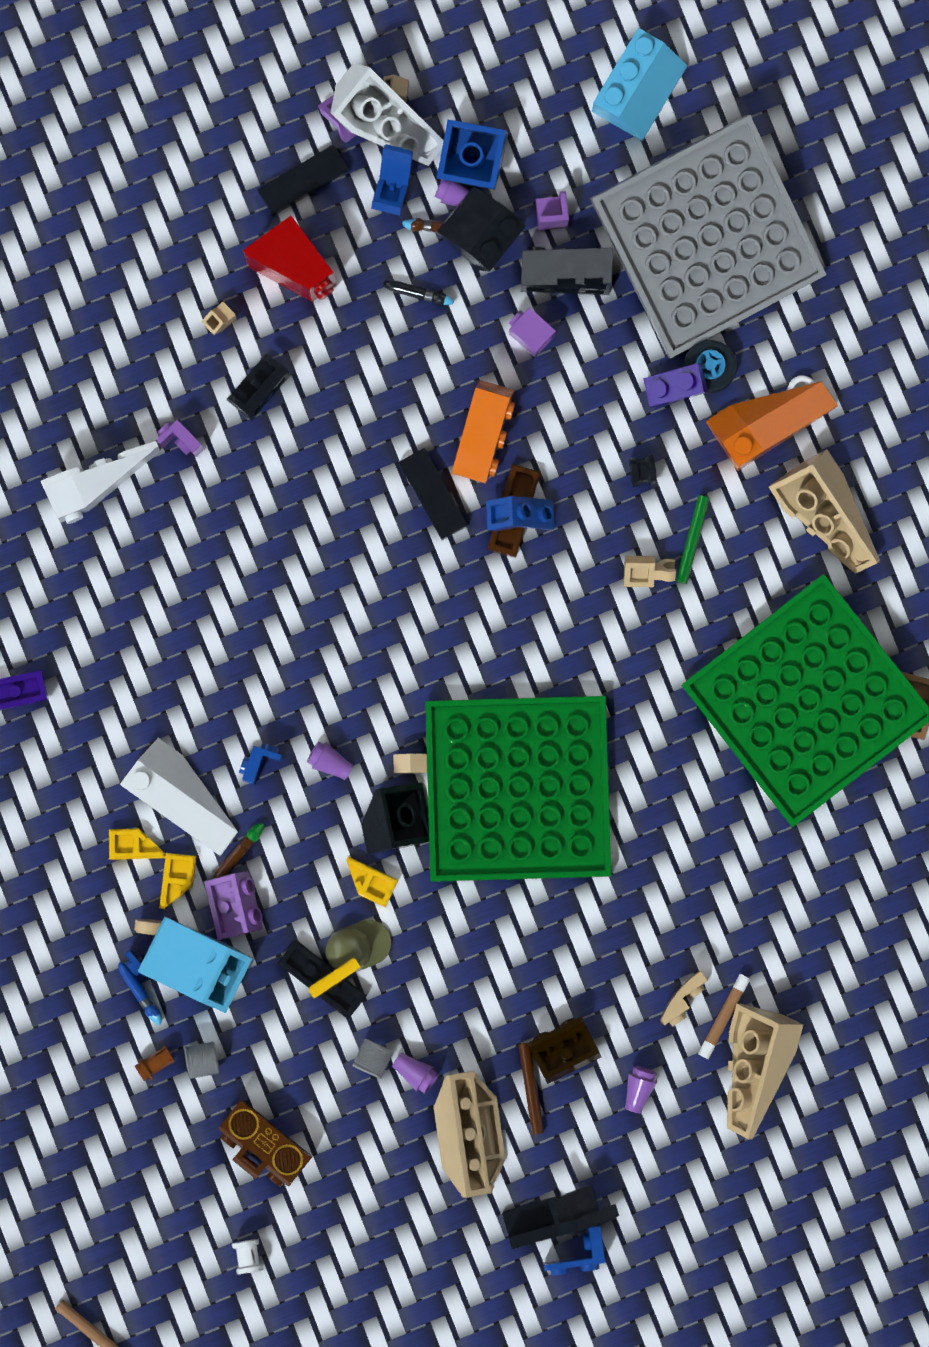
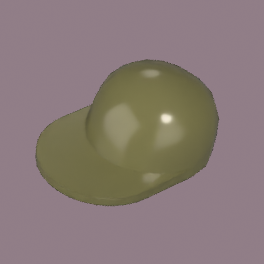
(364, 941)

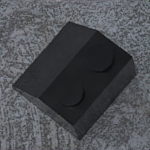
(481, 229)

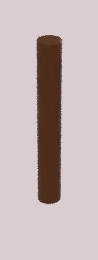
(531, 1089)

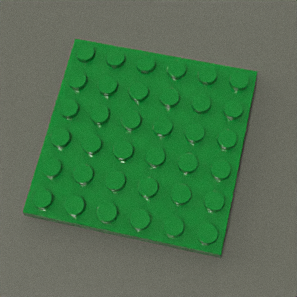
(808, 700)
(518, 788)

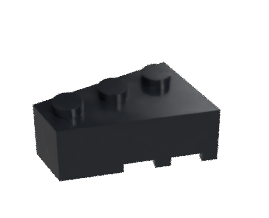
(567, 270)

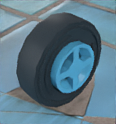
(715, 358)

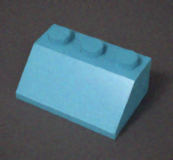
(639, 85)

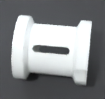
(247, 1256)

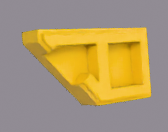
(132, 845)
(177, 877)
(371, 882)
(334, 978)

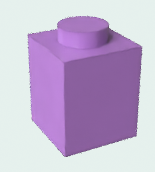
(531, 331)

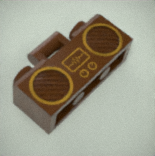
(275, 1149)

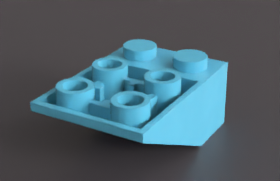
(195, 964)

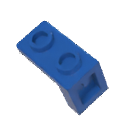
(520, 512)
(593, 1243)

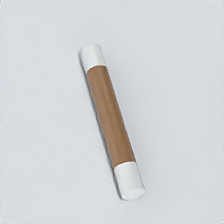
(723, 1016)

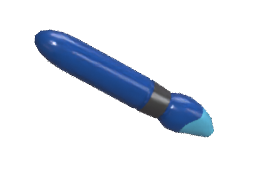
(140, 994)

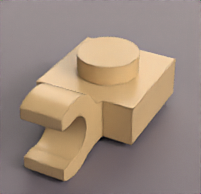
(642, 571)

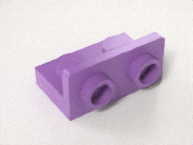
(233, 905)

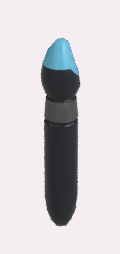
(417, 292)

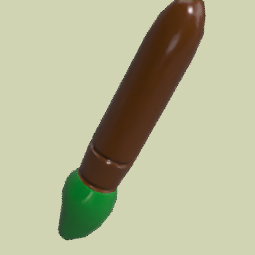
(240, 850)

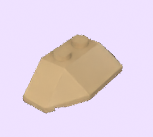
(469, 1134)

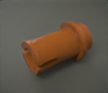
(154, 1063)

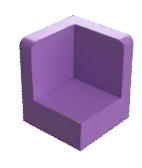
(552, 212)

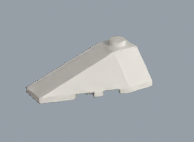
(378, 114)
(79, 490)
(174, 790)

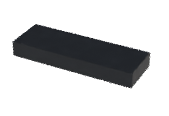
(303, 180)
(433, 494)
(310, 969)

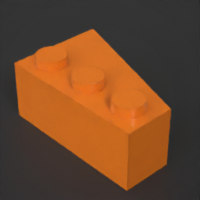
(484, 432)

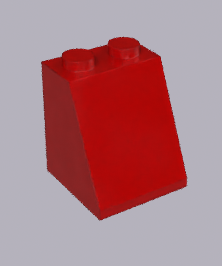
(291, 261)

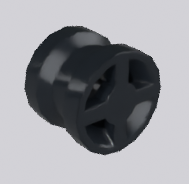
(642, 471)

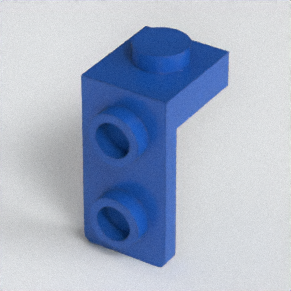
(393, 180)

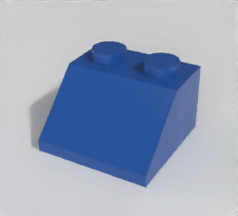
(472, 154)

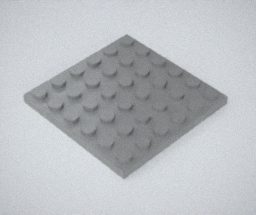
(708, 236)

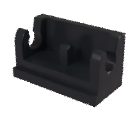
(258, 387)

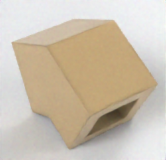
(398, 85)
(219, 318)
(410, 763)

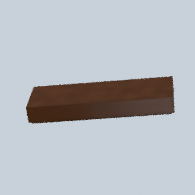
(520, 483)

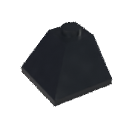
(396, 819)

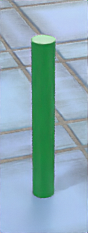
(692, 539)

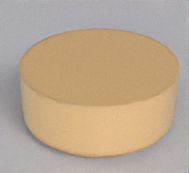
(147, 926)

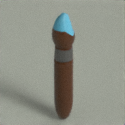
(418, 225)

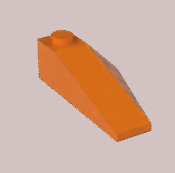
(761, 424)

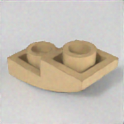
(676, 1007)

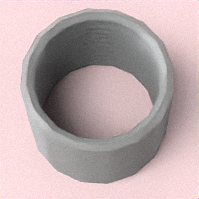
(372, 1058)
(201, 1060)

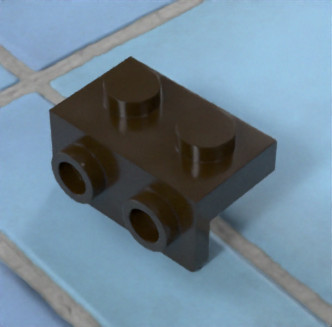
(564, 1049)

